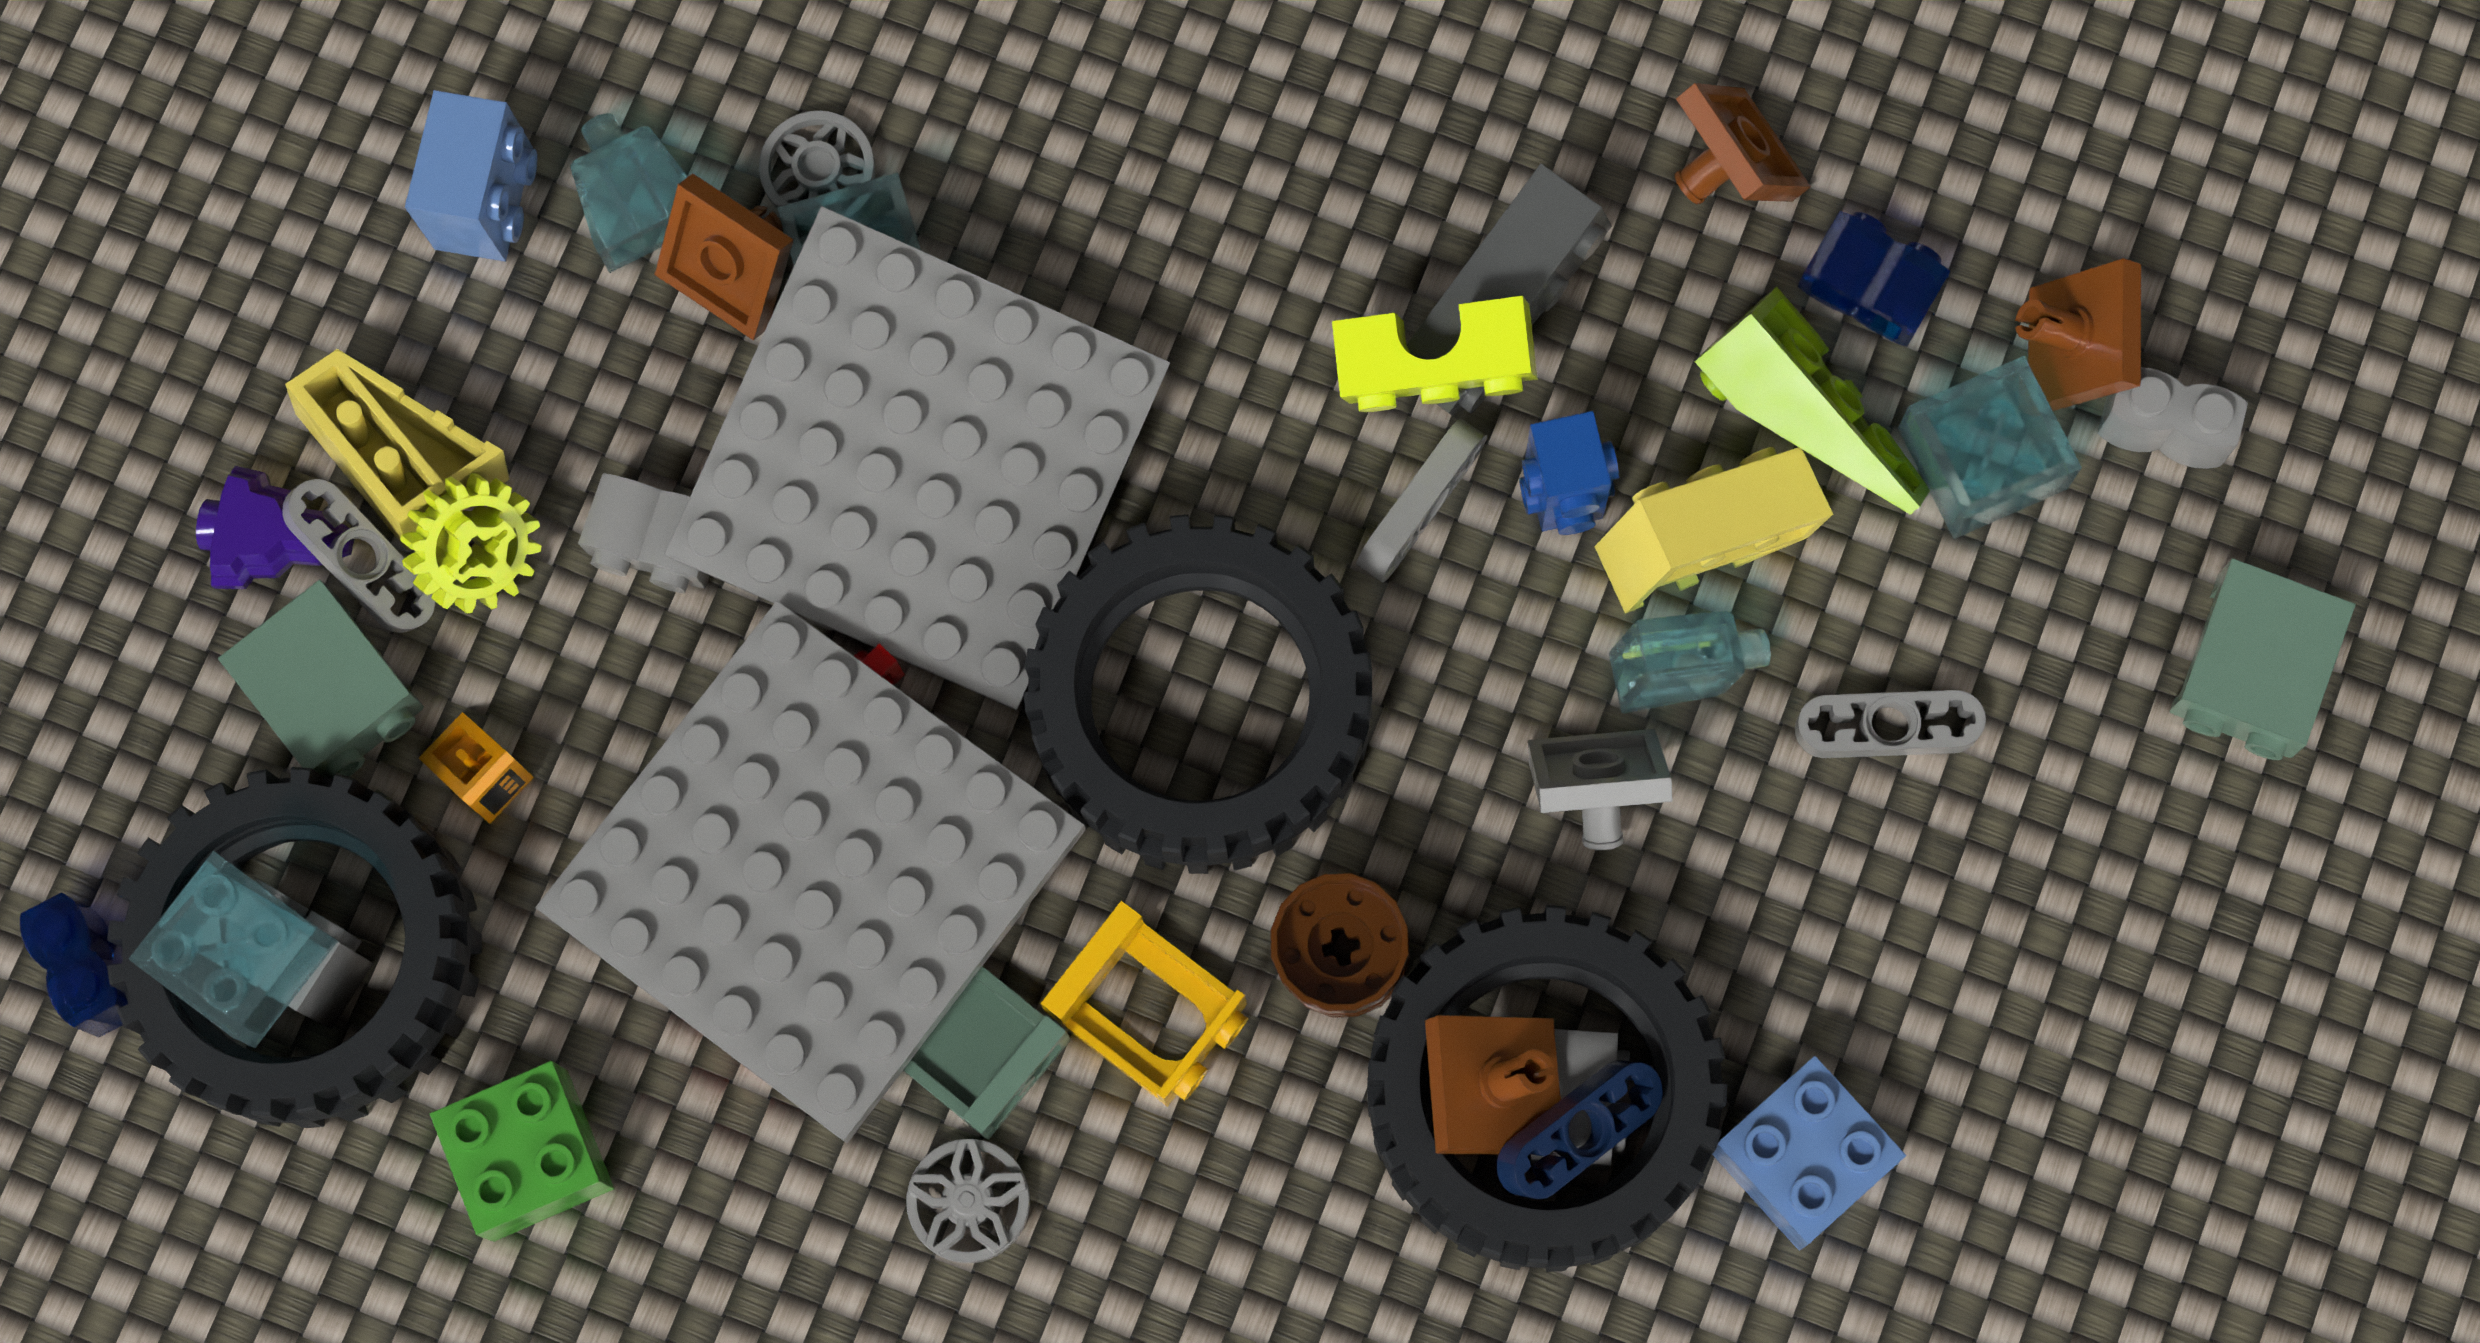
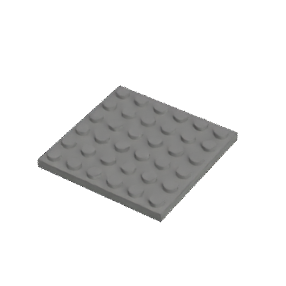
(916, 457)
(811, 870)

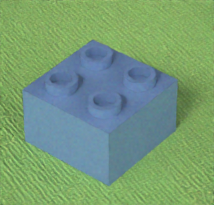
(471, 176)
(1807, 1153)

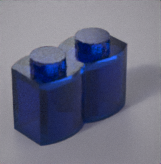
(1874, 277)
(75, 951)

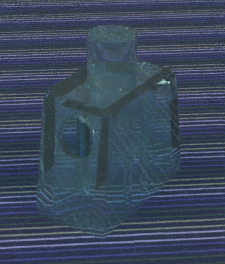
(625, 189)
(1683, 659)

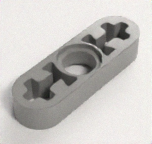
(1421, 500)
(341, 509)
(1938, 736)

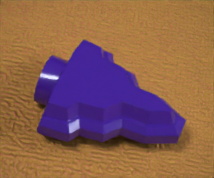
(250, 534)

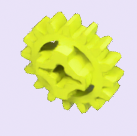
(444, 536)

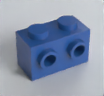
(1568, 473)

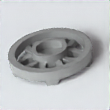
(815, 163)
(968, 1200)

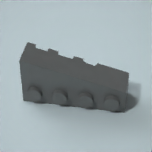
(1525, 254)

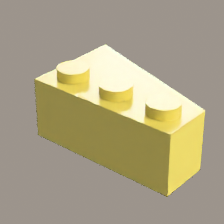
(387, 439)
(1712, 523)

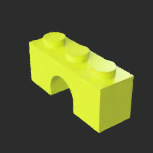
(1491, 353)

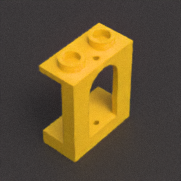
(1128, 933)

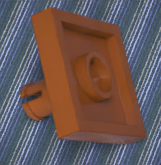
(1739, 148)
(724, 255)
(2085, 333)
(1489, 1079)

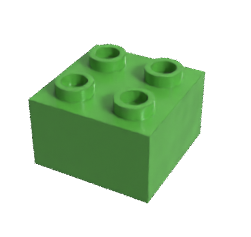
(521, 1151)

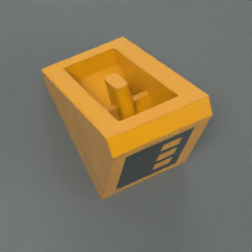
(476, 768)

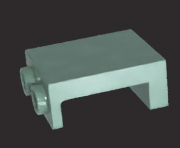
(2263, 660)
(321, 683)
(986, 1053)

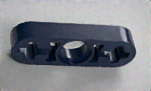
(1551, 1129)

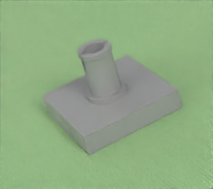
(1598, 777)

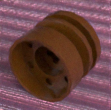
(1307, 927)

